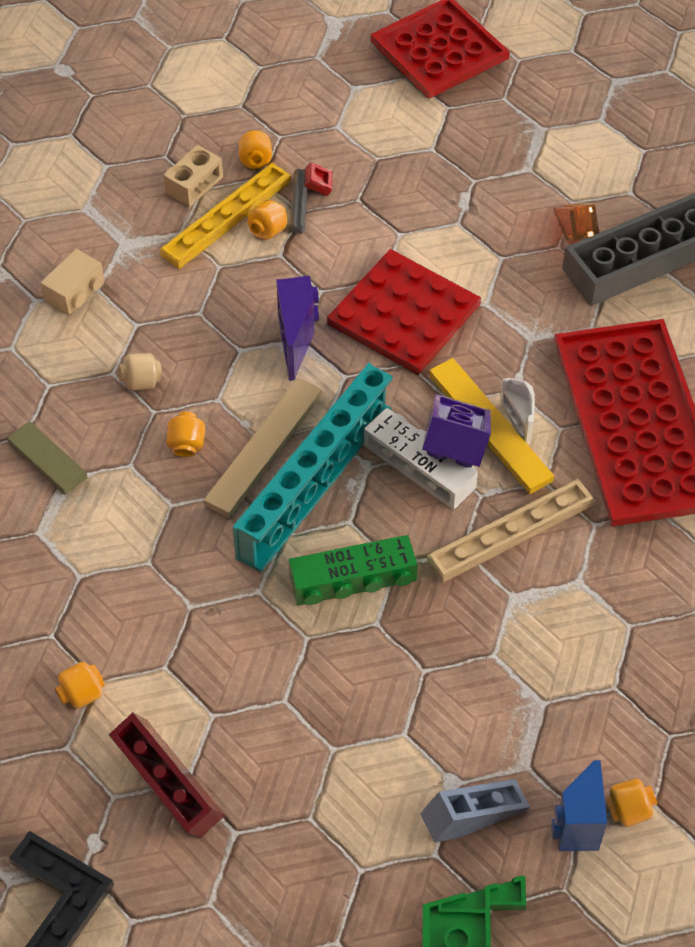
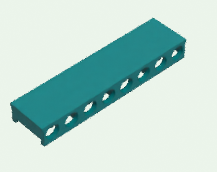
(310, 470)

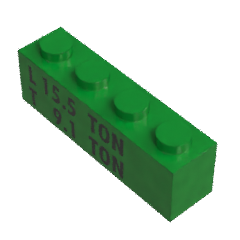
(353, 570)

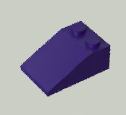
(296, 319)
(457, 431)

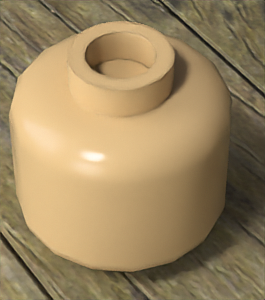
(139, 371)

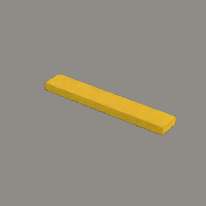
(224, 215)
(503, 439)

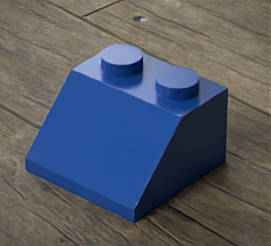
(581, 813)

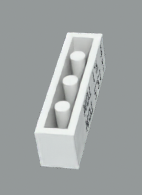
(401, 447)

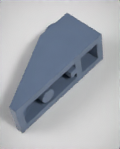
(472, 808)

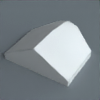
(519, 404)

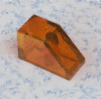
(577, 220)

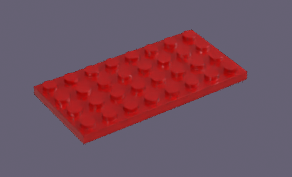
(633, 418)

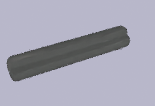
(299, 202)

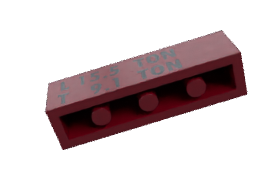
(166, 775)

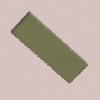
(47, 458)

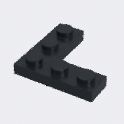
(79, 884)

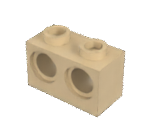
(193, 175)

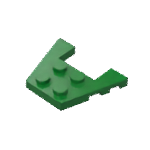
(465, 918)

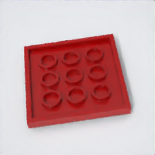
(439, 47)
(404, 311)

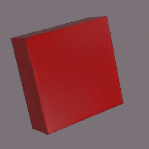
(318, 179)

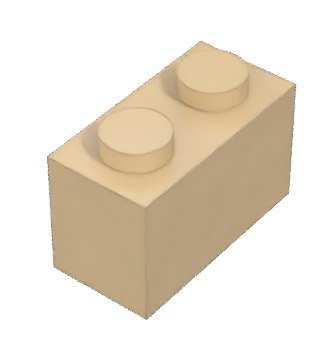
(72, 281)

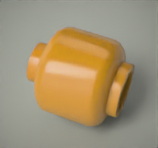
(255, 149)
(267, 219)
(185, 434)
(79, 685)
(631, 802)

